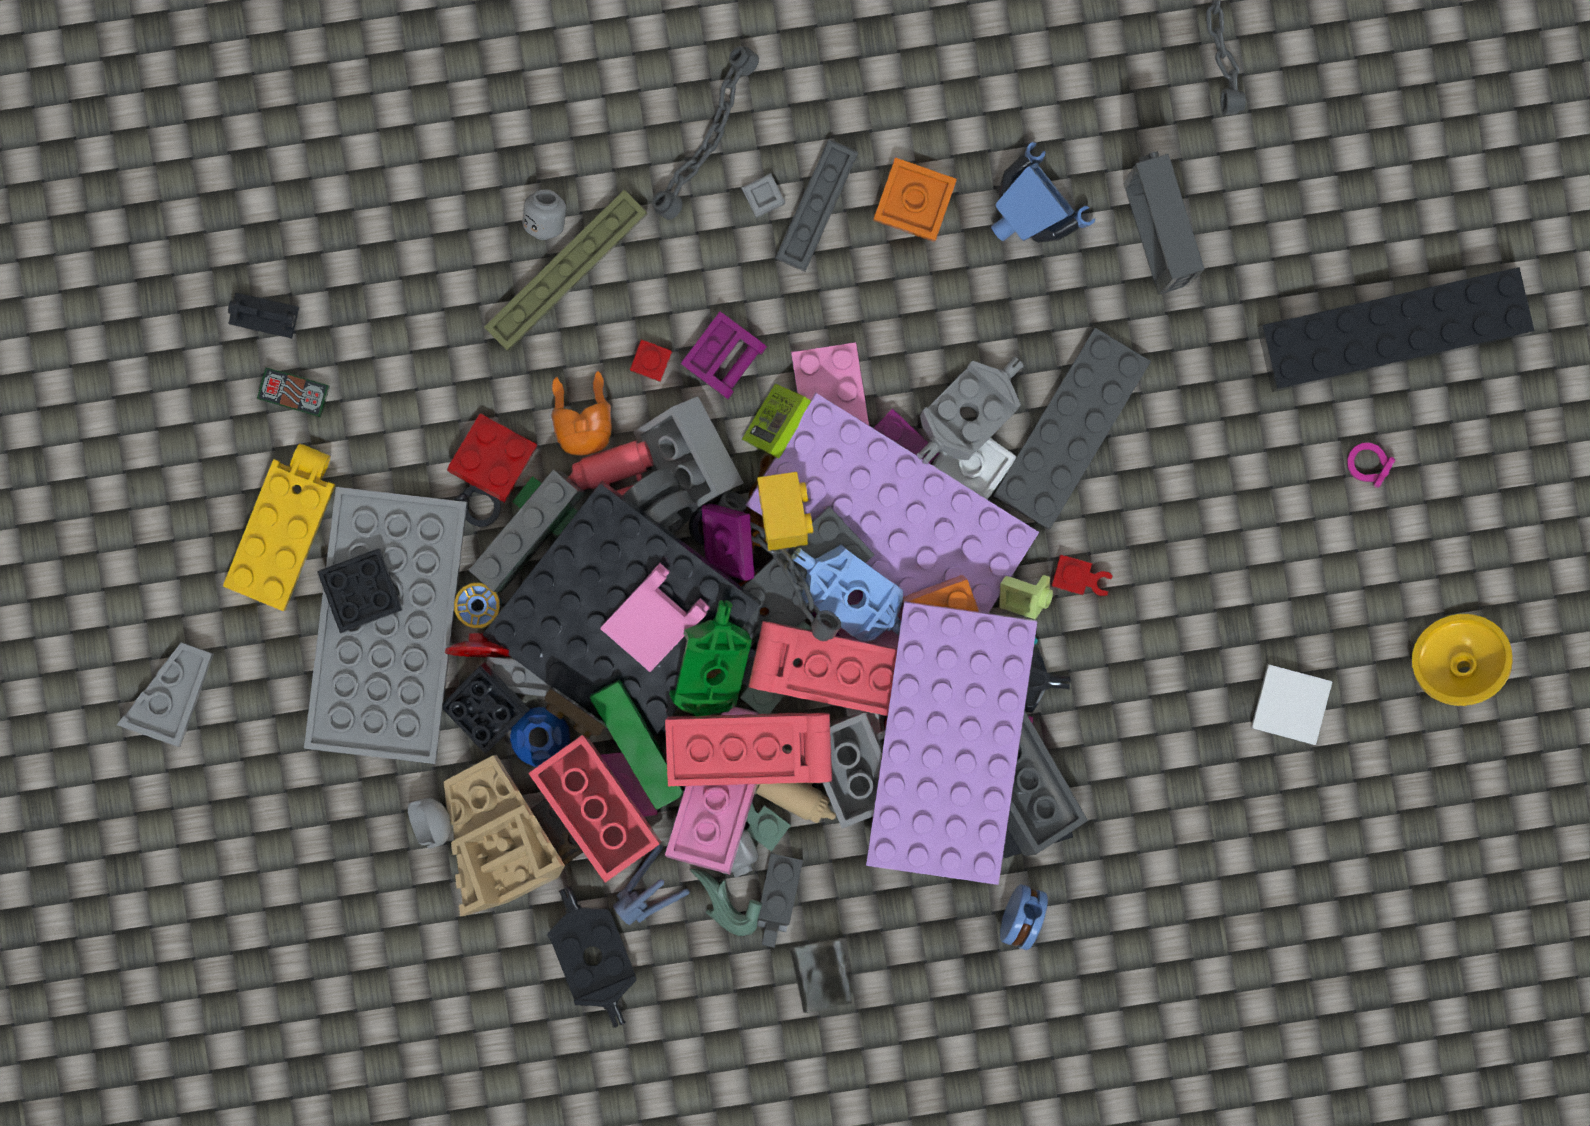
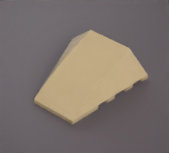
(496, 839)

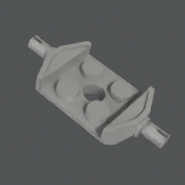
(984, 391)

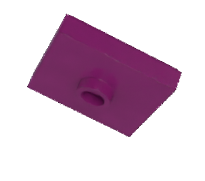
(728, 541)

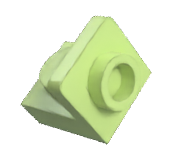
(1025, 597)

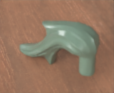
(723, 910)

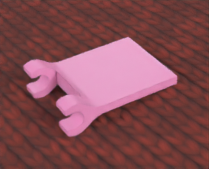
(651, 622)

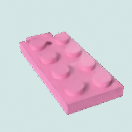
(833, 375)
(711, 822)

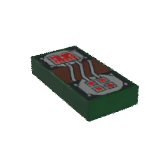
(293, 392)

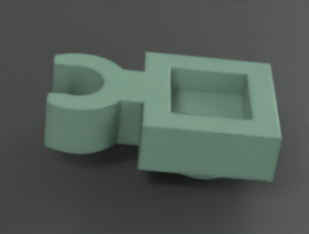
(766, 827)

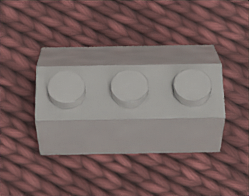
(692, 450)
(854, 769)

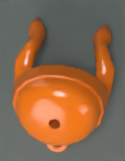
(586, 431)

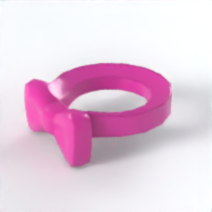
(1377, 479)

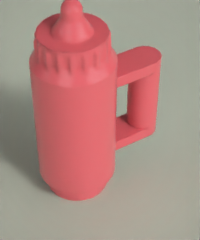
(613, 466)

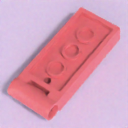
(829, 672)
(748, 749)

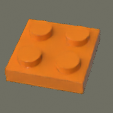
(915, 199)

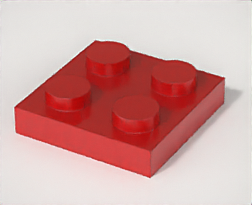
(492, 457)

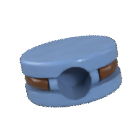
(1023, 917)

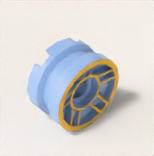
(469, 595)

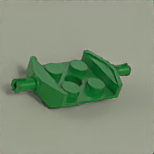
(710, 647)

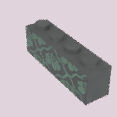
(527, 531)

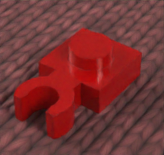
(1075, 576)

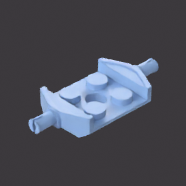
(840, 573)

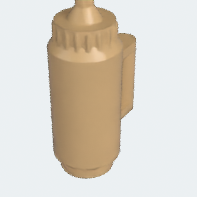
(798, 799)

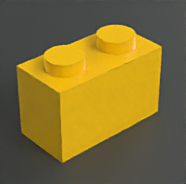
(783, 511)

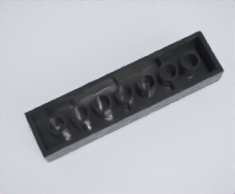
(1395, 329)

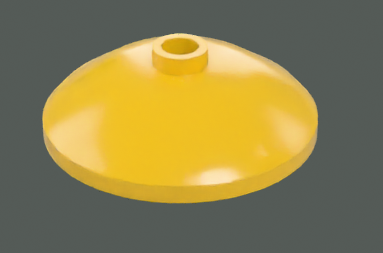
(1460, 643)

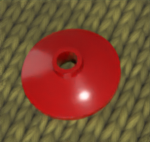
(477, 647)

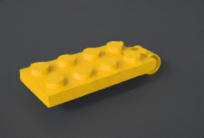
(281, 529)

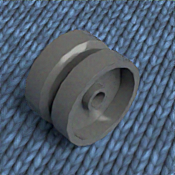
(661, 501)

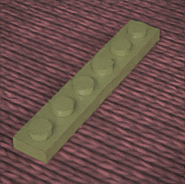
(565, 270)

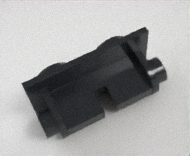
(263, 315)

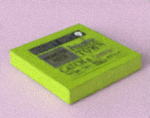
(776, 421)

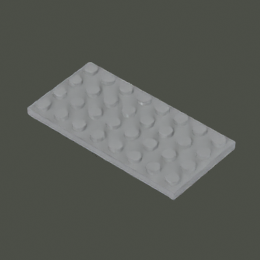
(386, 681)

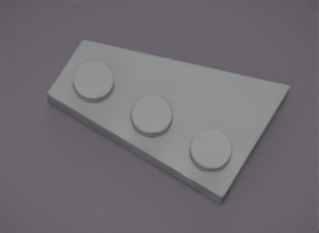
(170, 698)

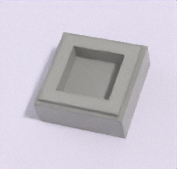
(763, 195)

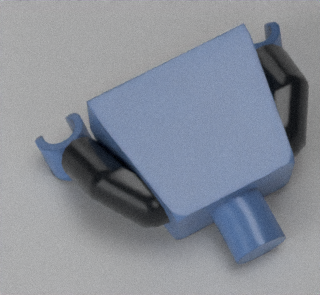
(1034, 204)

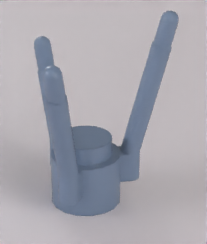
(632, 906)

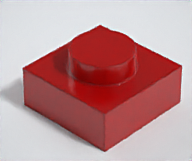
(651, 361)

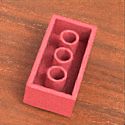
(595, 808)

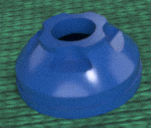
(539, 717)

